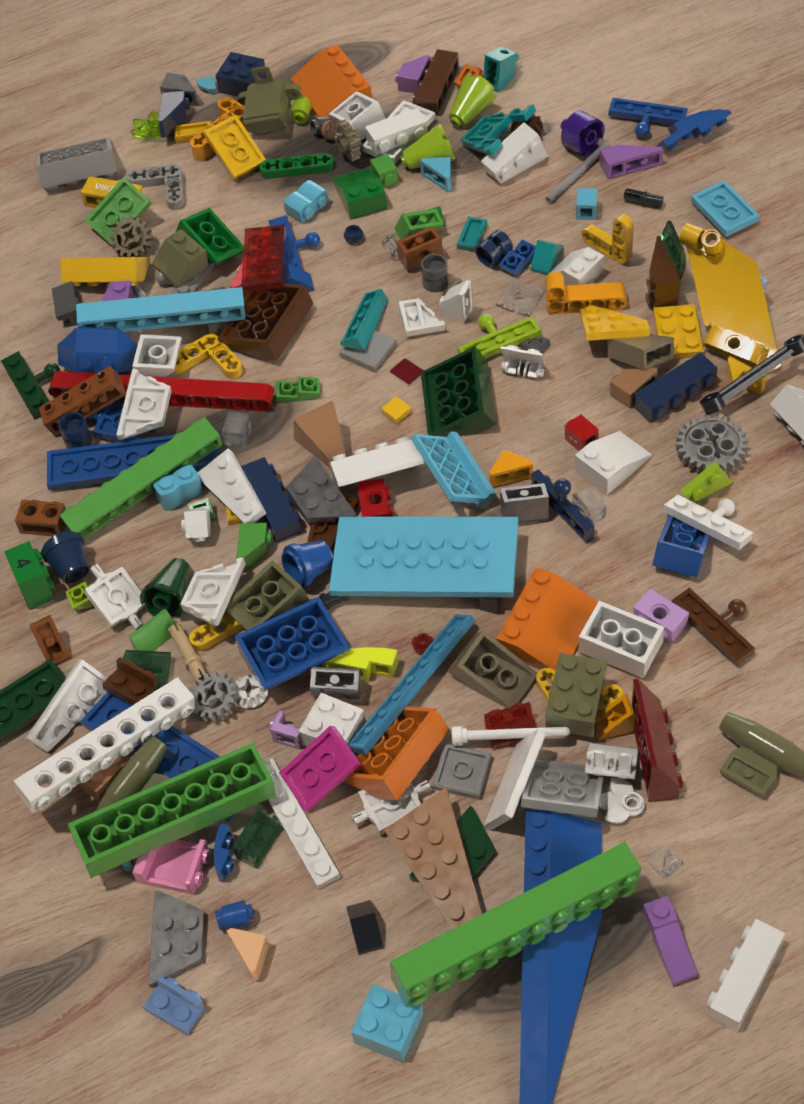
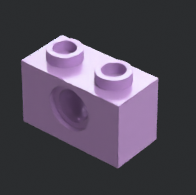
(673, 617)

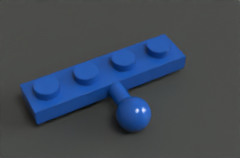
(645, 113)
(311, 240)

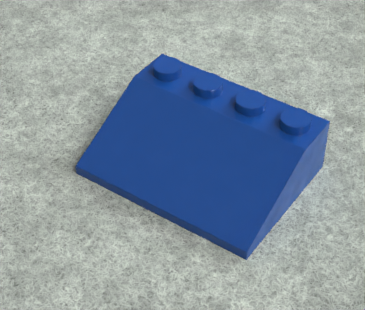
(291, 643)

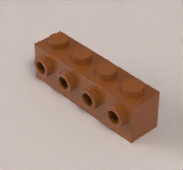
(84, 398)

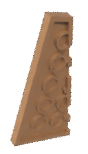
(436, 855)

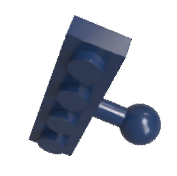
(563, 507)

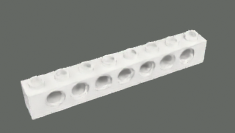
(91, 745)

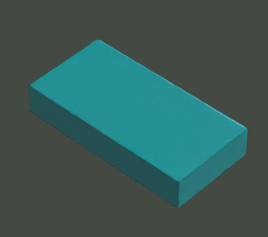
(471, 234)

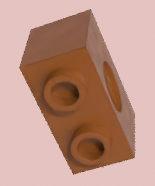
(417, 246)

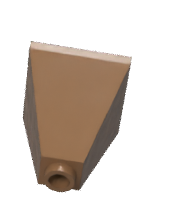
(320, 433)

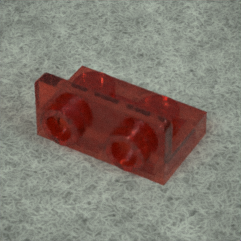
(509, 718)

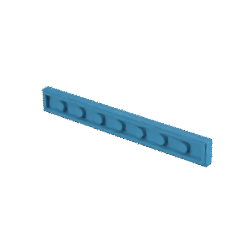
(410, 684)

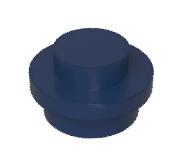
(353, 234)

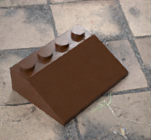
(270, 321)

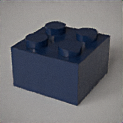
(236, 73)

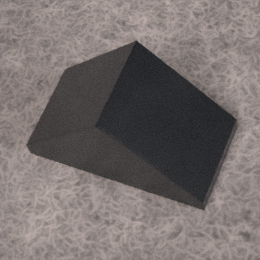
(364, 927)

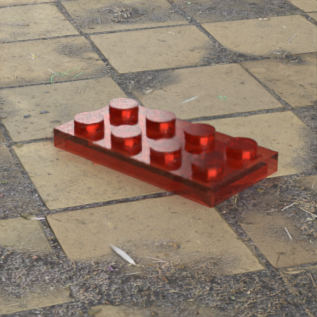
(263, 258)

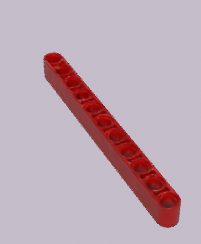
(188, 392)

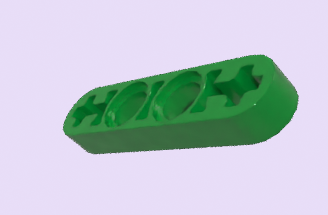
(296, 163)

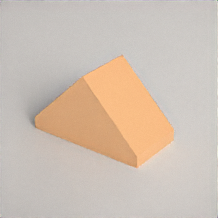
(251, 949)

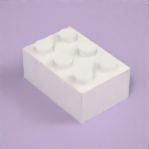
(621, 639)

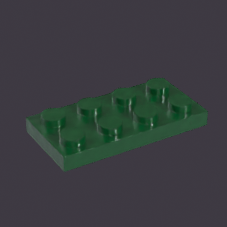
(28, 698)

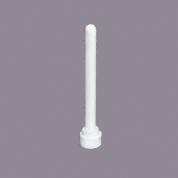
(462, 735)

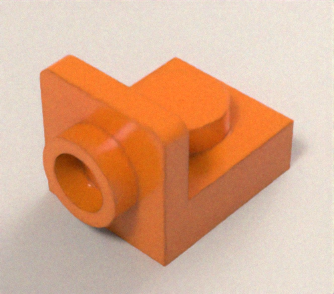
(466, 70)

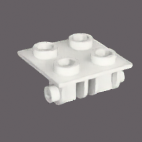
(531, 358)
(611, 761)

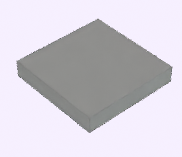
(374, 353)
(462, 771)

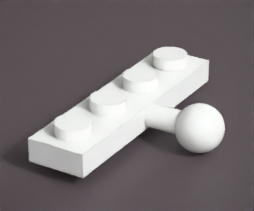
(710, 522)

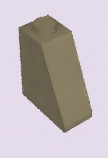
(642, 351)

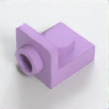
(284, 733)

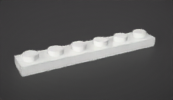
(300, 831)

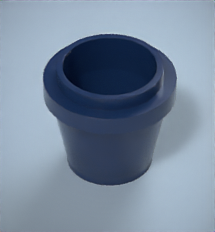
(66, 556)

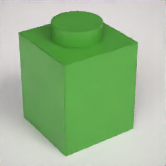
(385, 170)

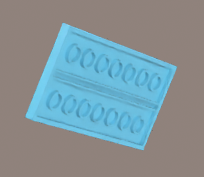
(425, 557)

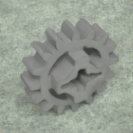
(213, 696)

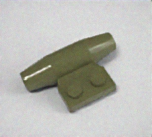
(759, 756)
(137, 773)

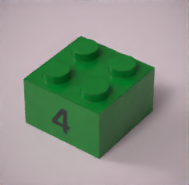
(30, 574)

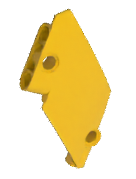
(729, 297)

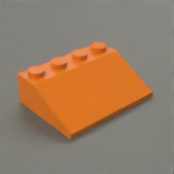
(330, 80)
(546, 620)
(399, 753)

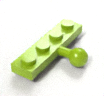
(511, 335)

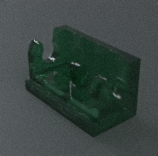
(257, 838)

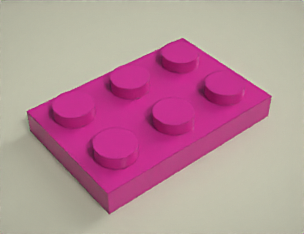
(319, 768)

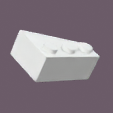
(518, 153)

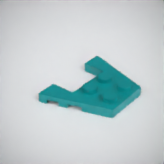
(484, 133)

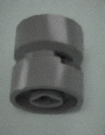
(434, 272)

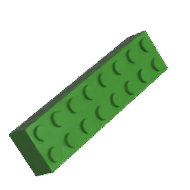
(172, 809)

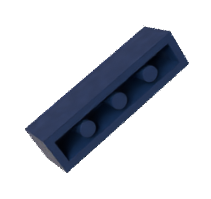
(675, 387)
(279, 514)

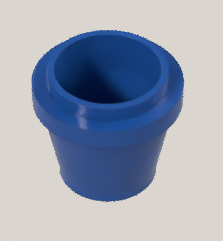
(307, 561)

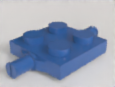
(108, 422)

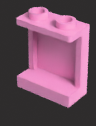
(173, 866)

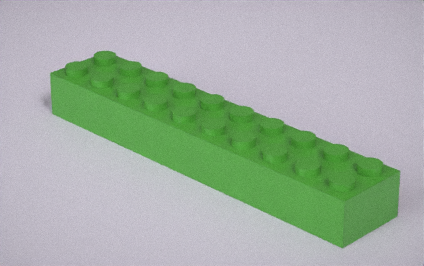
(515, 924)

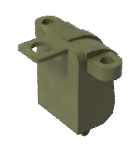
(267, 102)

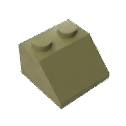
(180, 258)

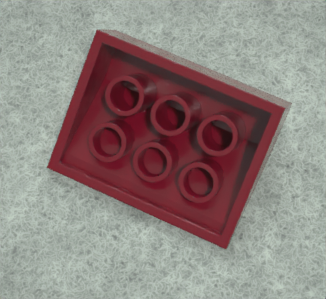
(654, 746)

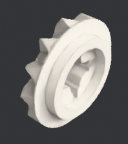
(257, 695)

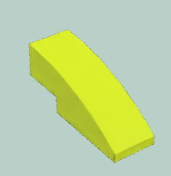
(367, 660)

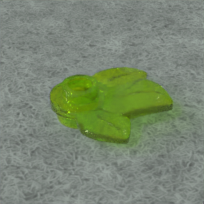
(147, 127)

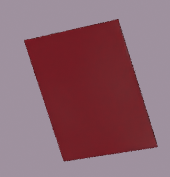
(406, 371)

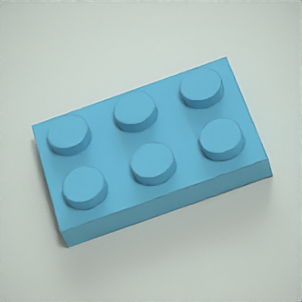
(725, 208)

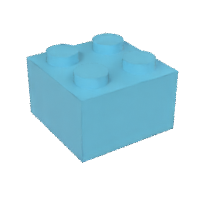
(387, 1023)

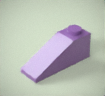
(629, 158)

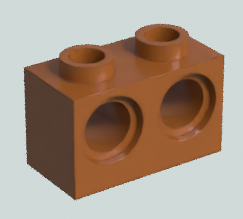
(40, 517)

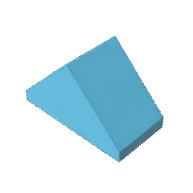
(438, 171)

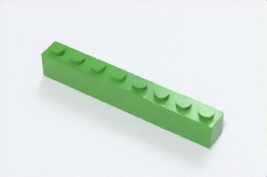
(137, 482)

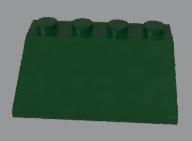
(458, 395)

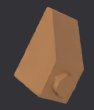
(629, 382)

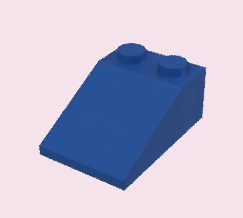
(680, 548)

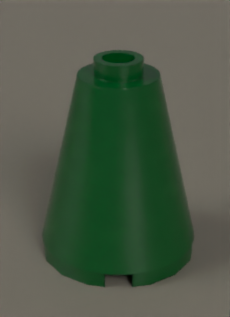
(167, 588)

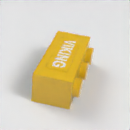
(96, 190)

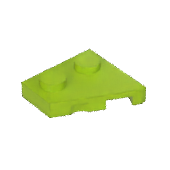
(706, 483)

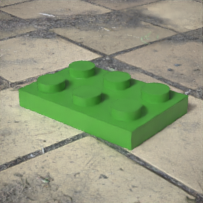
(118, 203)

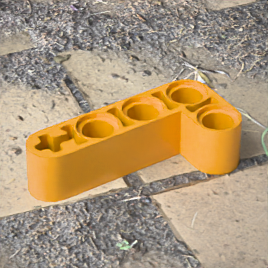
(227, 108)
(572, 298)

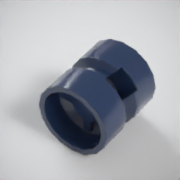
(493, 248)
(74, 430)

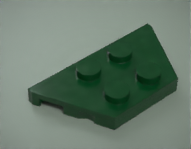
(475, 842)

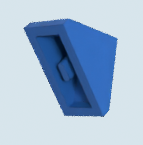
(297, 276)

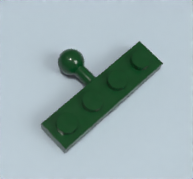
(27, 383)

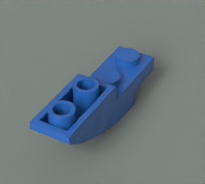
(695, 125)

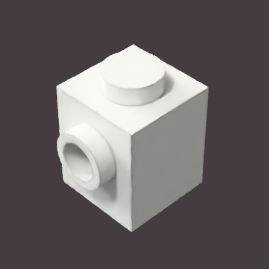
(196, 524)

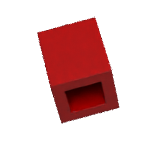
(580, 432)

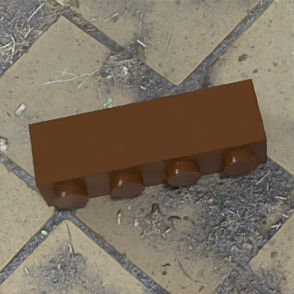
(437, 80)

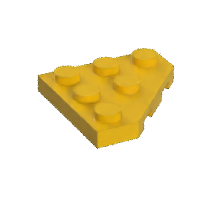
(609, 324)

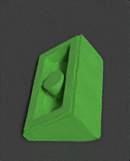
(153, 632)

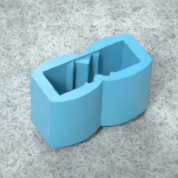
(305, 201)
(177, 488)

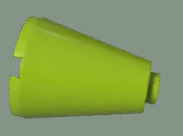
(471, 99)
(431, 145)

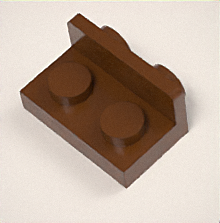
(130, 682)

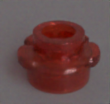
(422, 637)

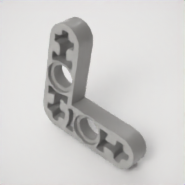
(168, 180)

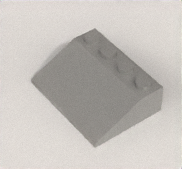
(75, 163)

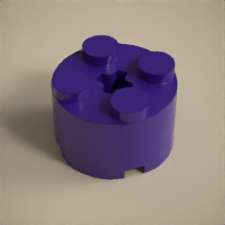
(582, 132)

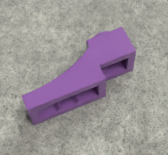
(669, 941)

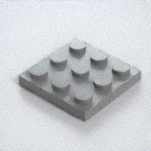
(562, 789)

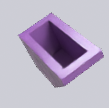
(411, 74)

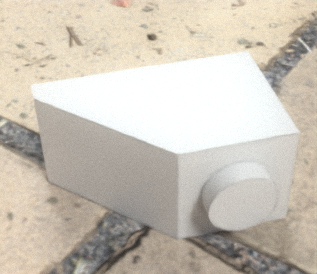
(457, 302)

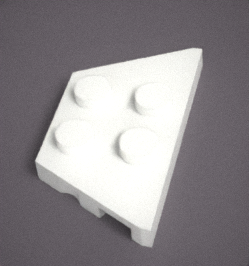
(143, 406)
(211, 591)

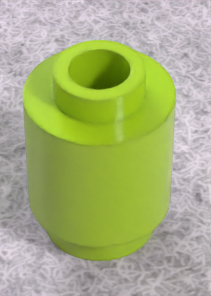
(301, 110)

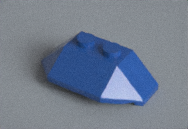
(96, 349)

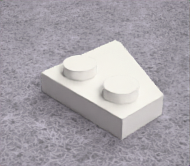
(418, 318)

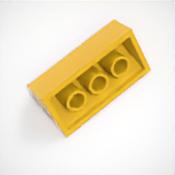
(104, 270)

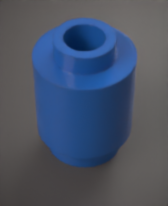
(234, 915)

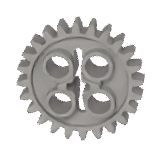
(720, 440)

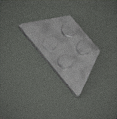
(318, 495)
(176, 937)

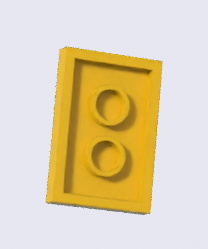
(234, 147)
(683, 326)

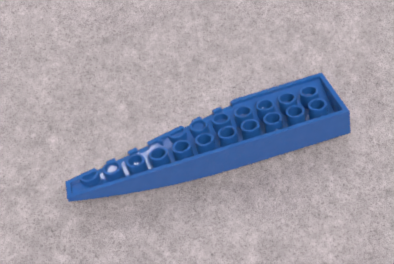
(559, 963)

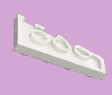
(232, 487)
(69, 705)

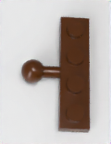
(715, 626)

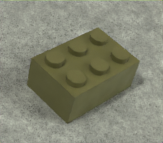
(576, 694)

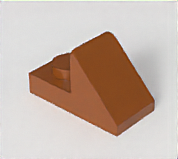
(49, 640)

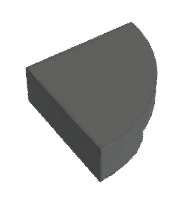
(537, 344)

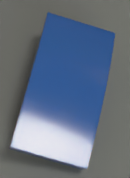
(519, 259)
(222, 856)

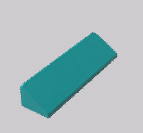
(365, 320)

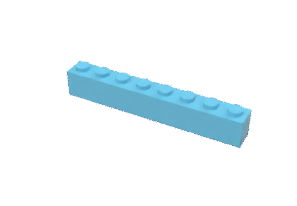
(164, 310)

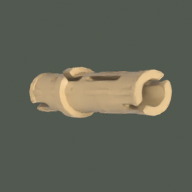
(191, 660)

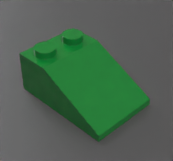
(361, 193)
(211, 235)

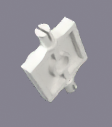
(115, 596)
(386, 812)

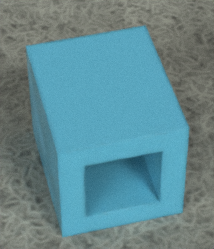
(586, 204)

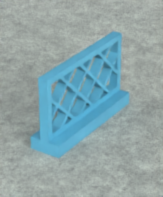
(461, 462)

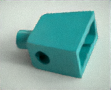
(500, 67)

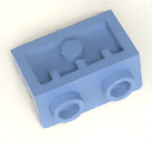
(175, 1005)

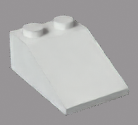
(610, 461)

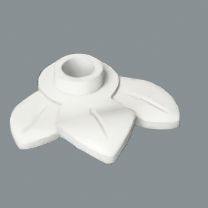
(616, 801)

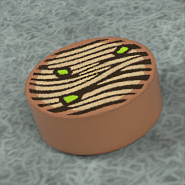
(328, 130)

